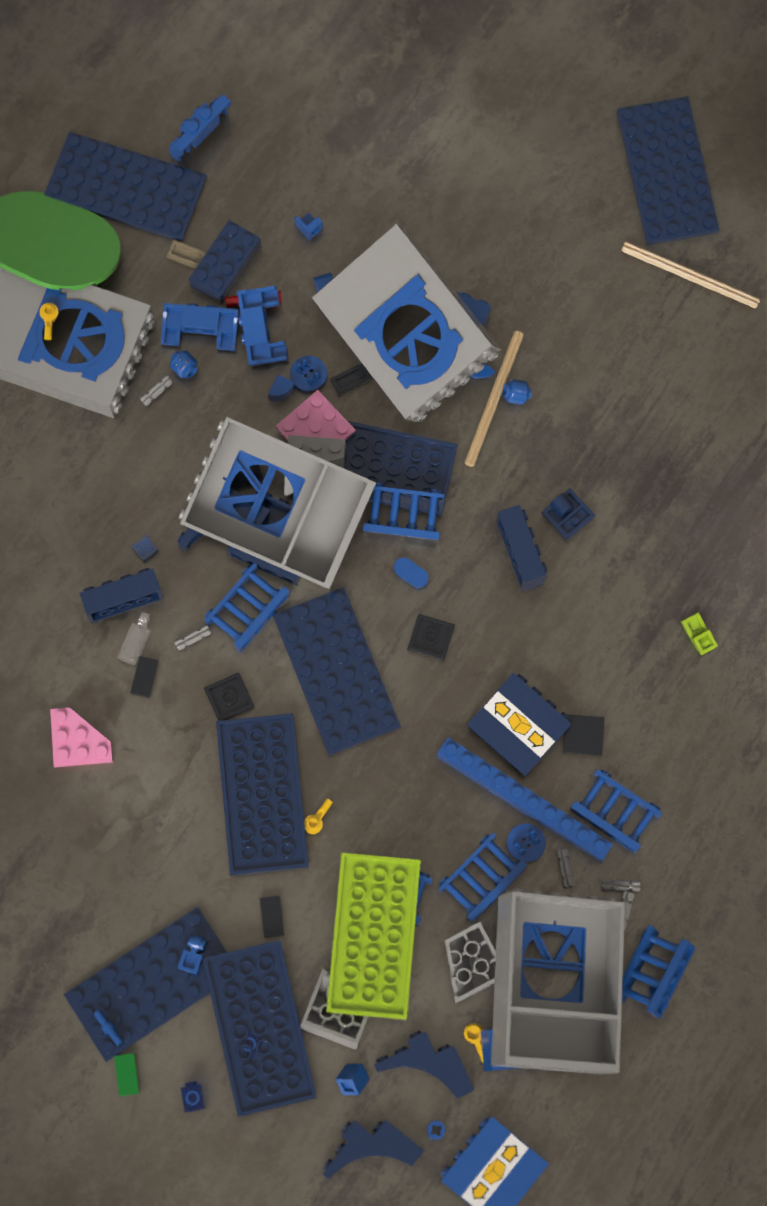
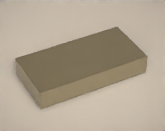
(185, 254)

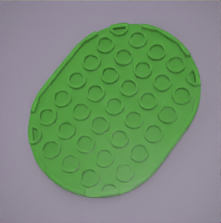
(55, 242)

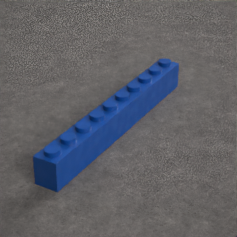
(524, 800)

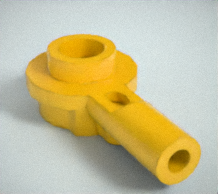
(48, 313)
(313, 823)
(473, 1035)

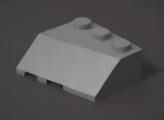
(326, 448)
(471, 961)
(335, 1027)

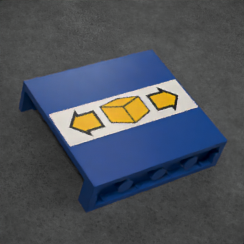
(493, 1168)

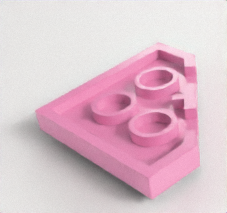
(316, 419)
(77, 741)

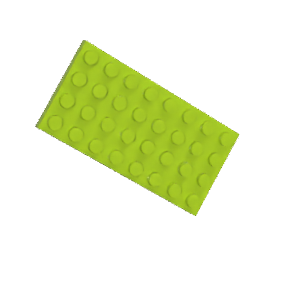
(373, 936)

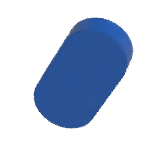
(411, 572)

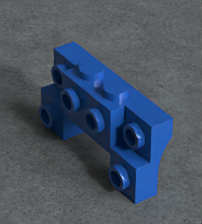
(198, 126)
(200, 320)
(256, 328)

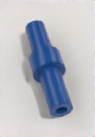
(108, 1027)

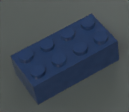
(225, 262)
(521, 548)
(121, 595)

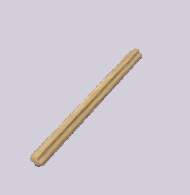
(691, 274)
(493, 399)

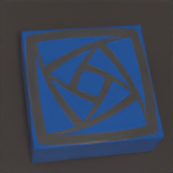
(145, 548)

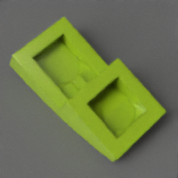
(699, 634)

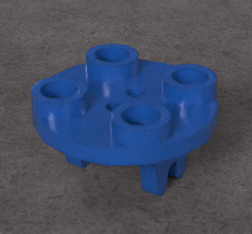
(303, 367)
(533, 837)

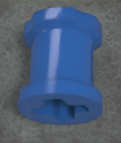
(436, 1124)

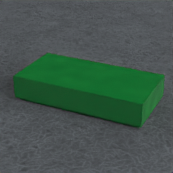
(126, 1074)

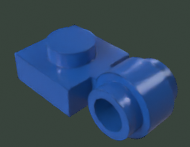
(190, 960)

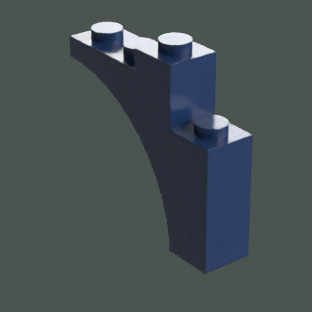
(188, 538)
(443, 1065)
(360, 1143)

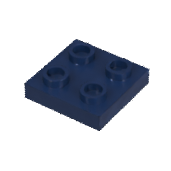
(568, 514)

